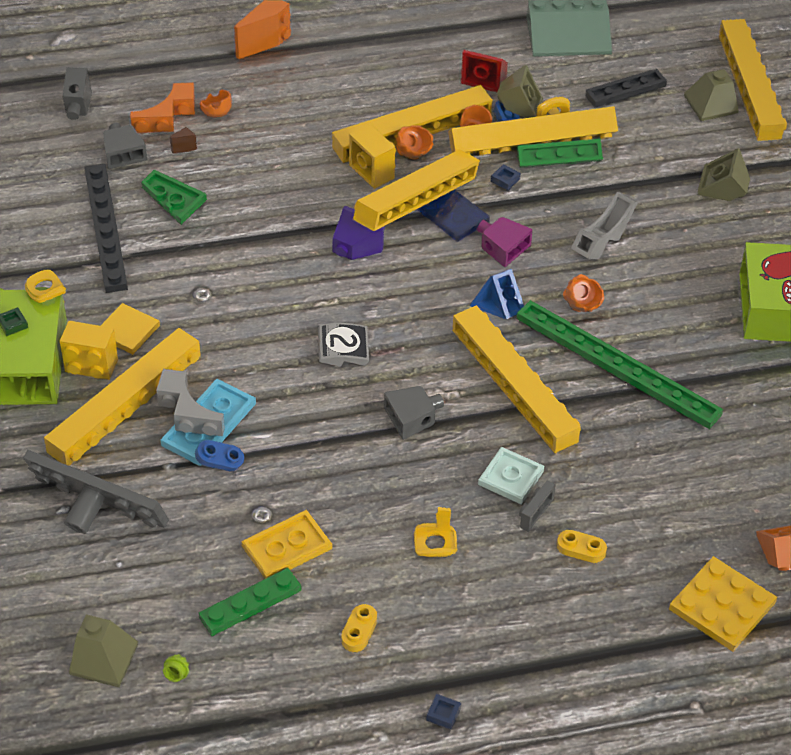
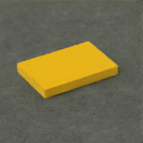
(287, 544)

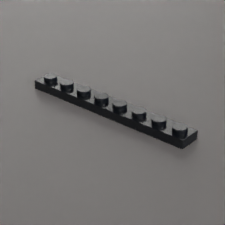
(105, 228)

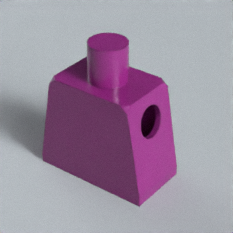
(504, 239)

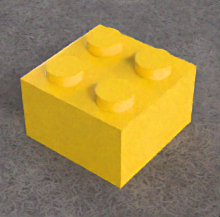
(372, 156)
(89, 350)

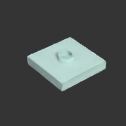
(511, 475)

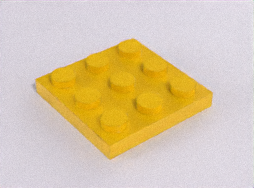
(723, 603)

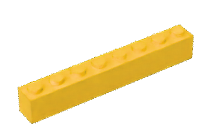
(752, 80)
(431, 115)
(534, 130)
(415, 190)
(516, 379)
(120, 398)

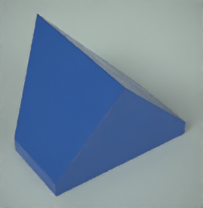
(500, 295)

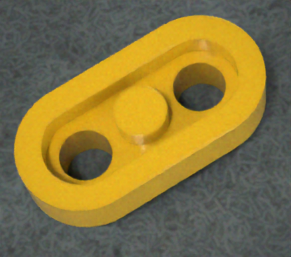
(581, 545)
(359, 625)

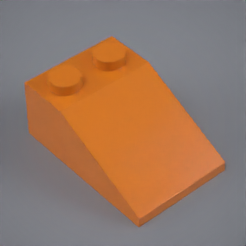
(263, 28)

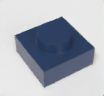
(505, 177)
(443, 711)

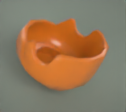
(217, 105)
(475, 115)

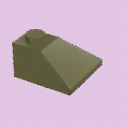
(520, 93)
(713, 96)
(725, 177)
(102, 651)

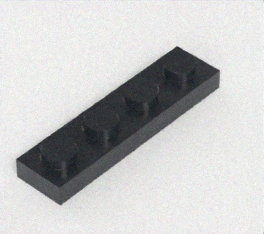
(625, 88)

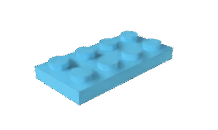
(218, 398)

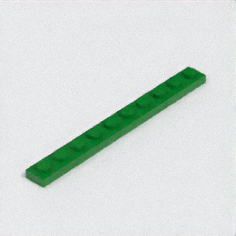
(620, 364)

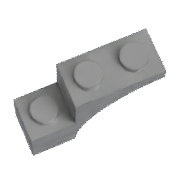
(609, 226)
(188, 415)

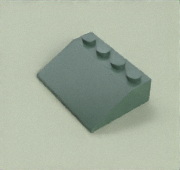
(569, 27)

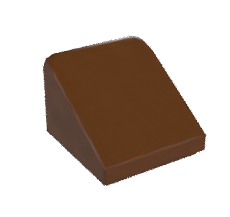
(183, 141)

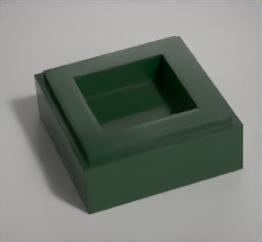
(12, 321)

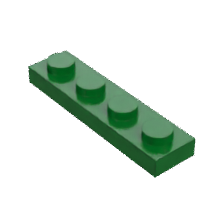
(559, 153)
(249, 601)

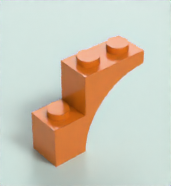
(161, 117)

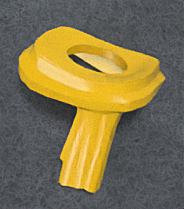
(550, 106)
(41, 296)
(442, 529)

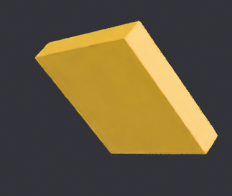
(131, 327)

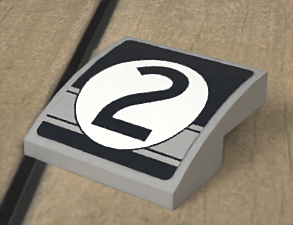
(343, 343)

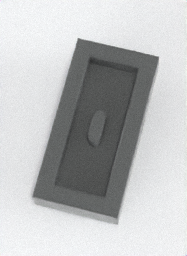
(540, 501)

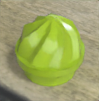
(176, 668)

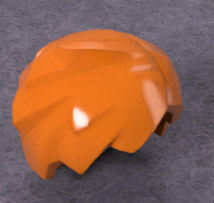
(413, 142)
(583, 294)

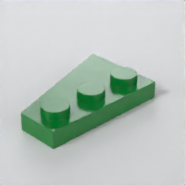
(174, 196)

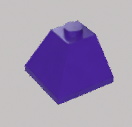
(354, 239)

